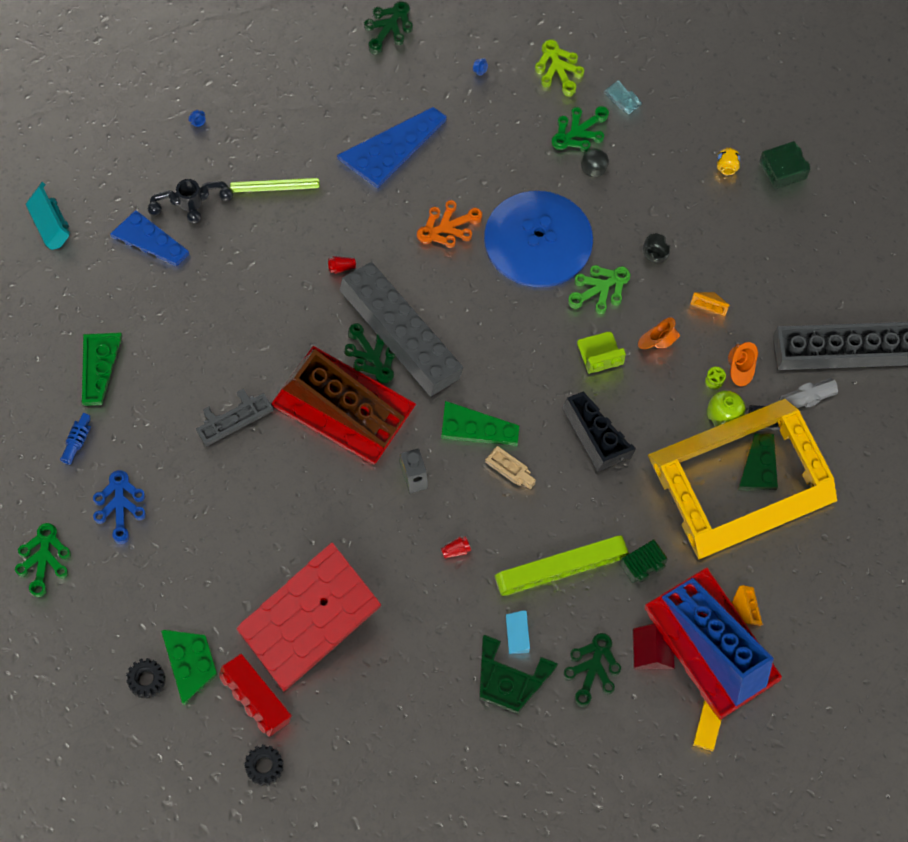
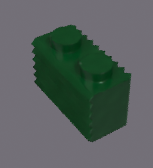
(644, 561)

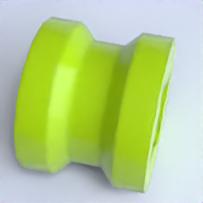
(718, 374)

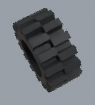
(137, 669)
(272, 774)

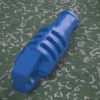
(76, 438)

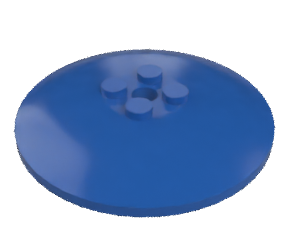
(534, 259)

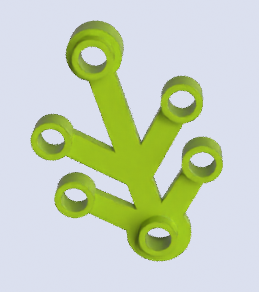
(552, 50)

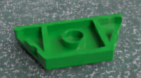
(190, 661)

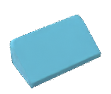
(517, 632)

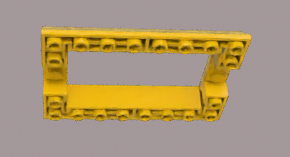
(701, 536)

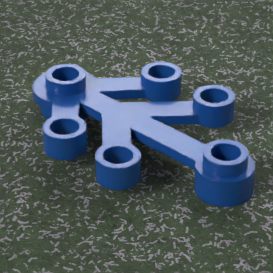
(119, 503)

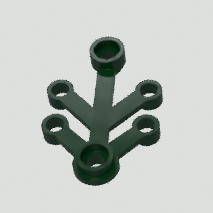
(388, 24)
(370, 355)
(594, 666)

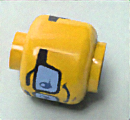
(728, 161)

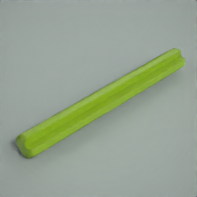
(271, 185)

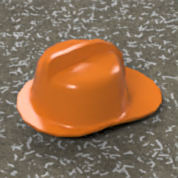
(660, 336)
(743, 363)

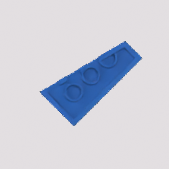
(143, 234)

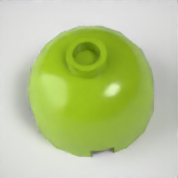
(725, 407)

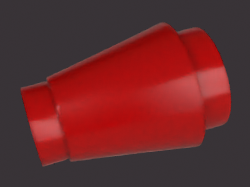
(341, 264)
(457, 547)

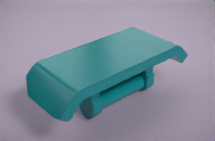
(48, 218)

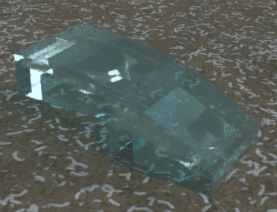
(622, 98)

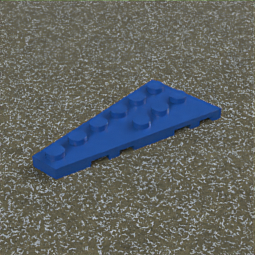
(386, 152)

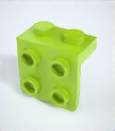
(600, 352)

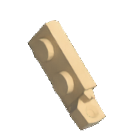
(510, 468)

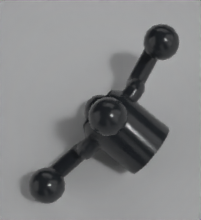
(196, 195)

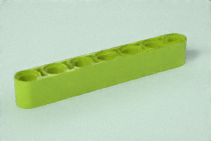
(561, 565)

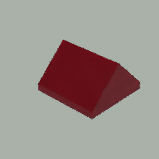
(650, 649)

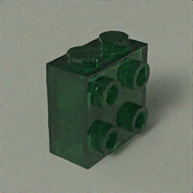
(784, 165)

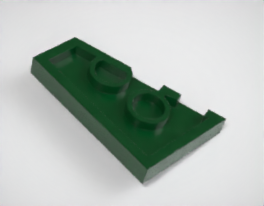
(760, 467)

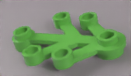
(600, 286)

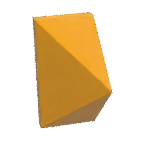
(710, 302)
(747, 606)

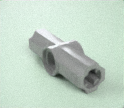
(811, 394)

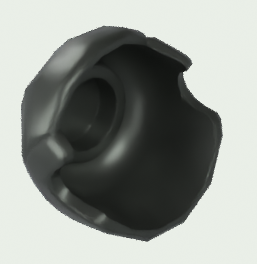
(594, 162)
(656, 248)

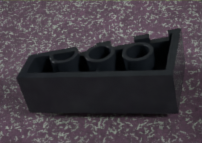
(599, 437)

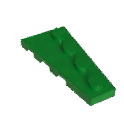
(98, 362)

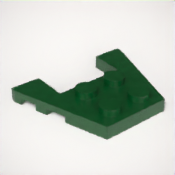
(506, 685)

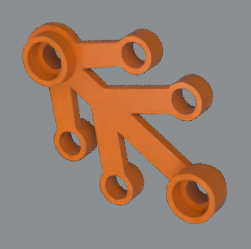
(447, 226)

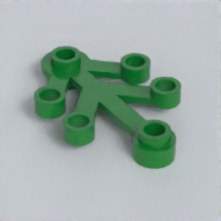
(579, 130)
(42, 557)

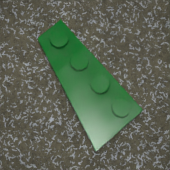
(474, 426)

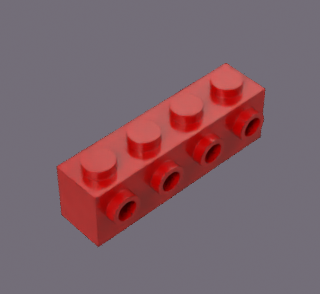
(254, 695)

